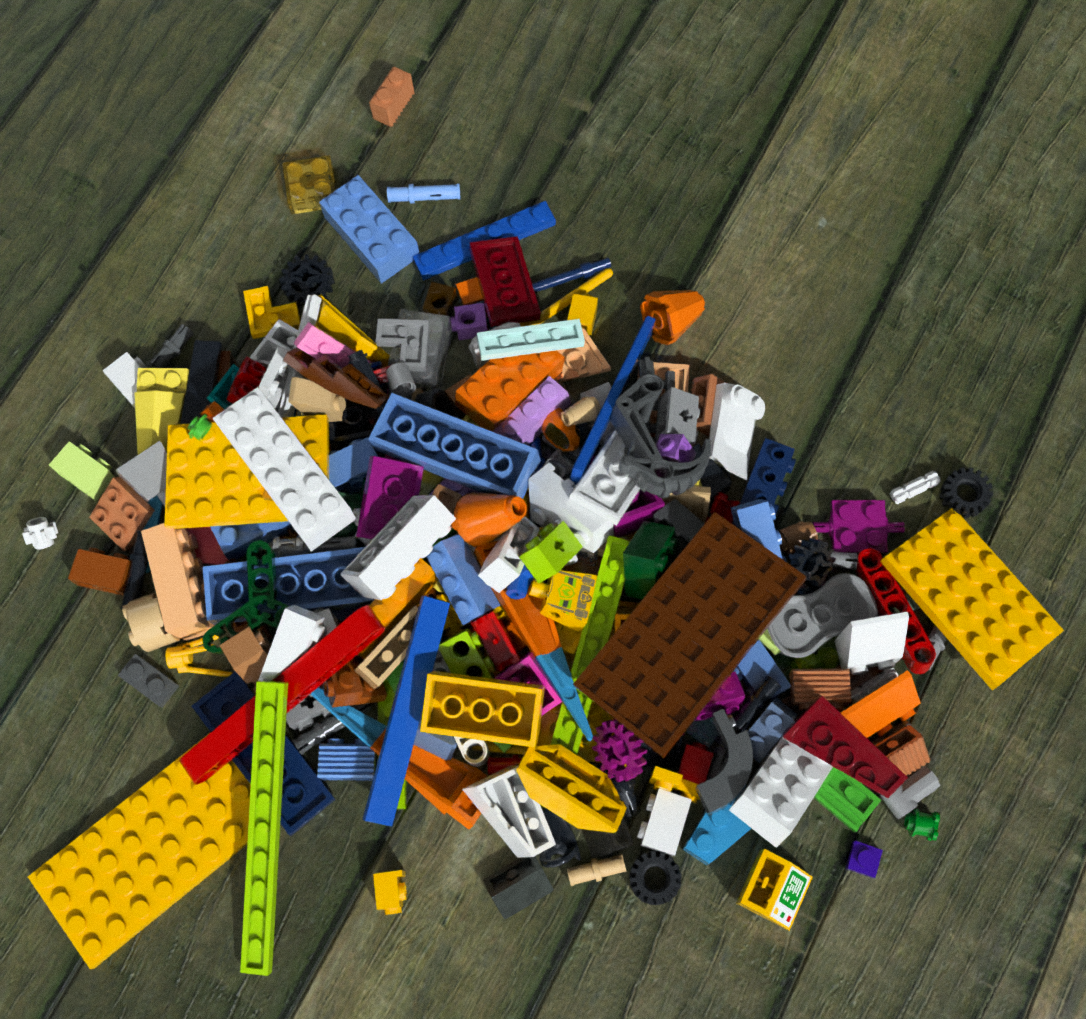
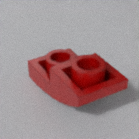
(246, 380)

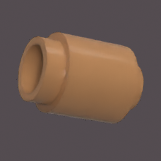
(795, 534)

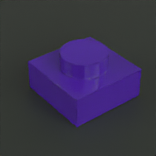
(864, 859)

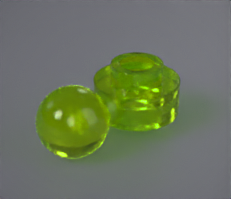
(826, 657)

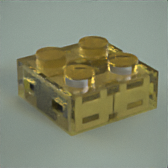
(308, 183)

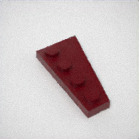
(839, 743)

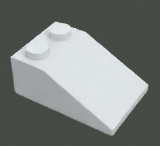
(872, 643)

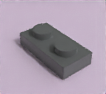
(148, 680)

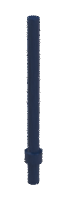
(585, 270)

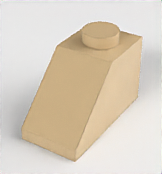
(315, 400)

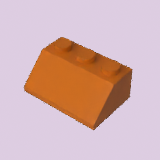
(884, 706)

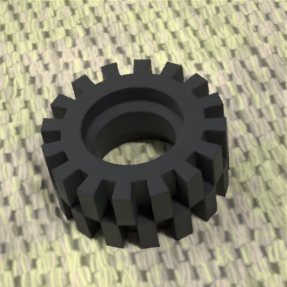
(979, 485)
(672, 872)

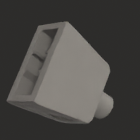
(147, 473)

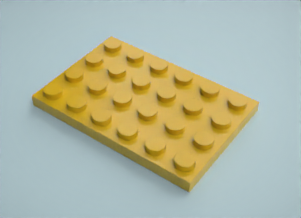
(214, 485)
(972, 597)

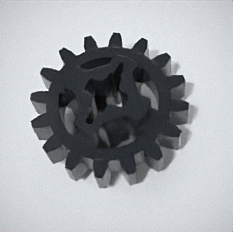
(305, 279)
(814, 562)

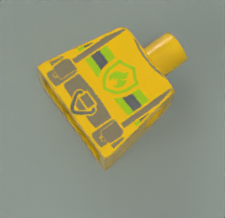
(566, 597)

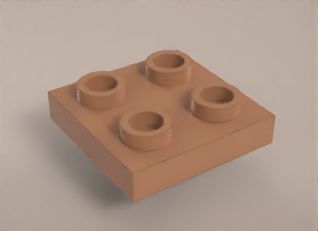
(121, 513)

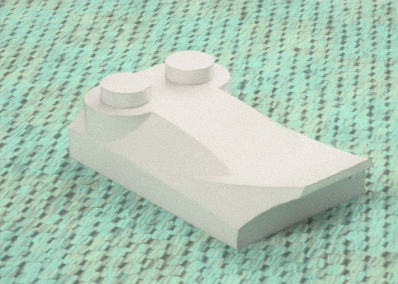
(734, 426)

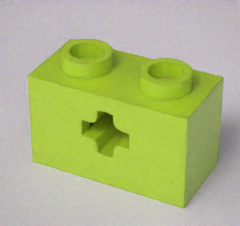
(550, 551)

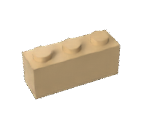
(388, 652)

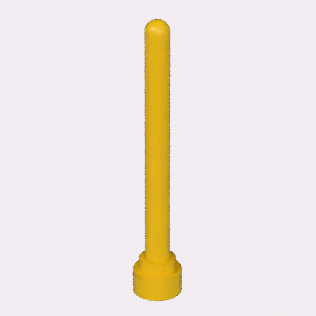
(566, 300)

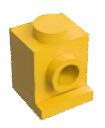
(390, 891)

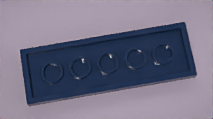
(302, 791)

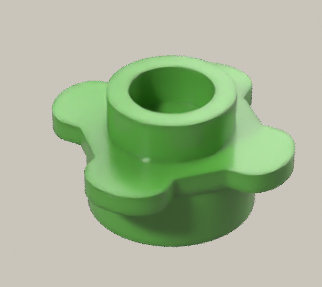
(199, 427)

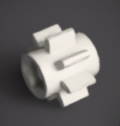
(40, 533)

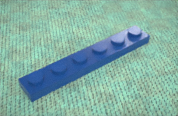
(457, 250)

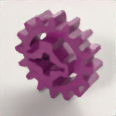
(618, 750)

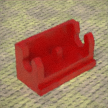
(496, 640)

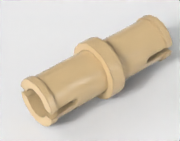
(596, 869)

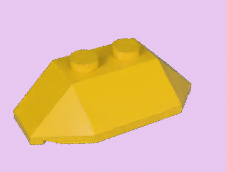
(342, 329)
(571, 788)

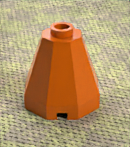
(673, 313)

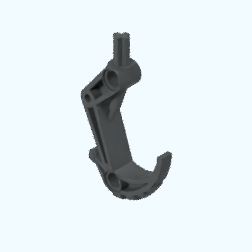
(643, 458)

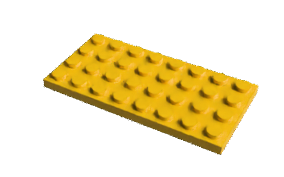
(144, 857)

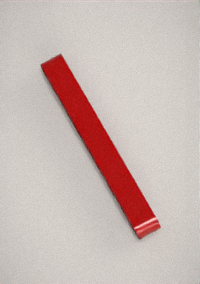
(302, 677)

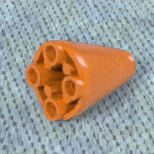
(486, 516)

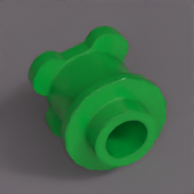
(922, 824)

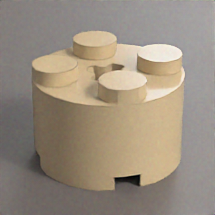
(147, 623)

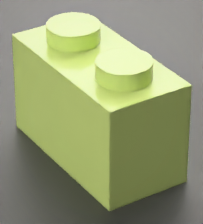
(82, 470)

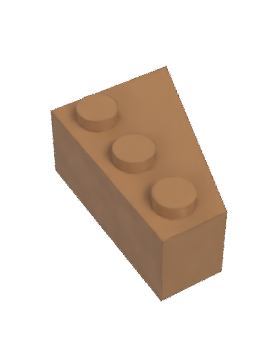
(247, 654)

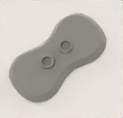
(821, 615)

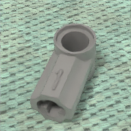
(400, 380)
(911, 792)

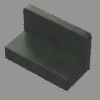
(518, 885)

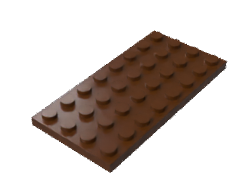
(689, 633)

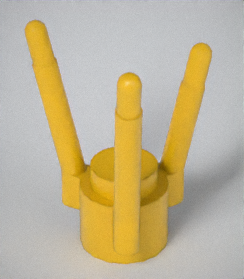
(182, 655)

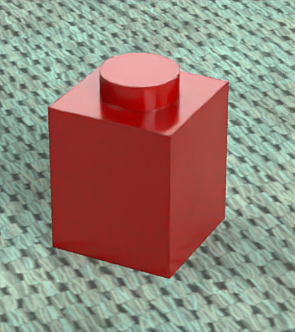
(695, 763)

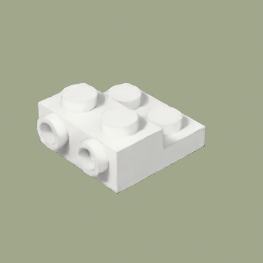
(275, 378)

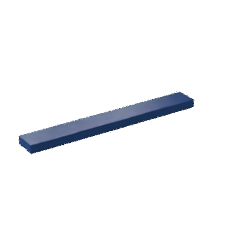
(618, 388)
(406, 712)

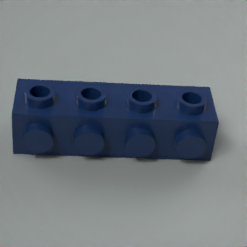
(768, 473)

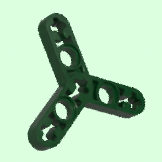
(256, 597)

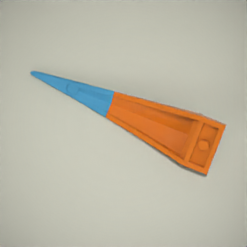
(544, 643)
(430, 775)

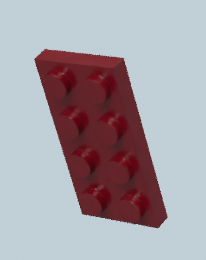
(504, 281)

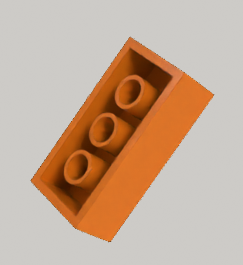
(504, 384)

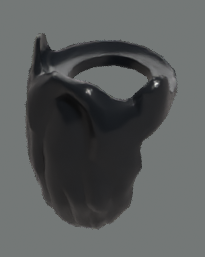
(564, 839)

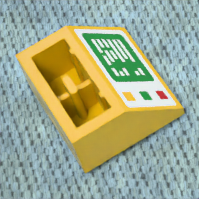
(774, 889)

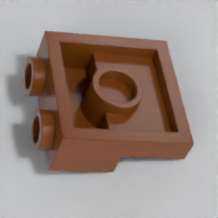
(349, 688)

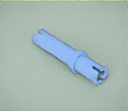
(423, 193)

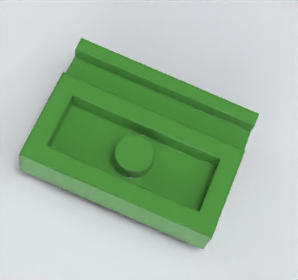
(846, 799)

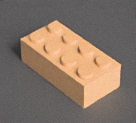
(177, 580)

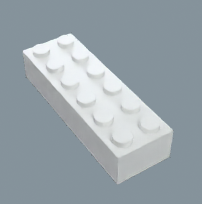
(284, 469)

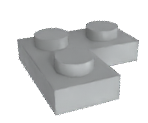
(410, 336)

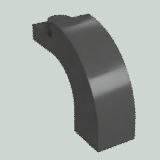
(726, 786)

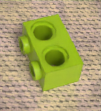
(460, 663)

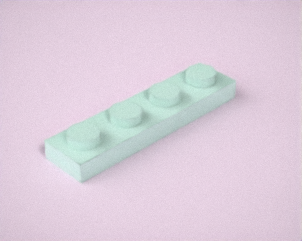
(530, 339)

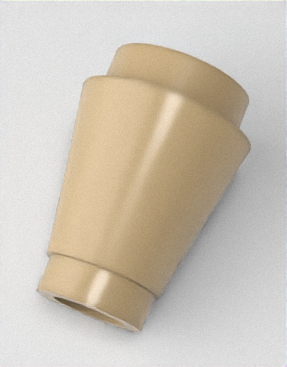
(581, 412)

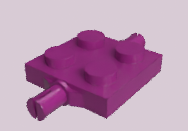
(858, 526)

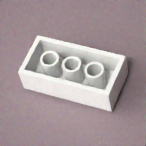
(398, 547)
(780, 791)

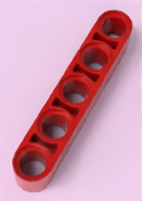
(895, 598)

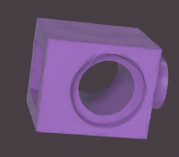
(469, 312)
(675, 448)

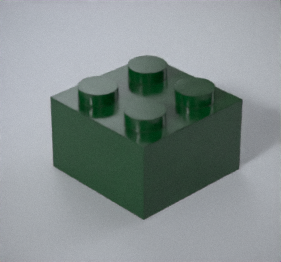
(648, 557)

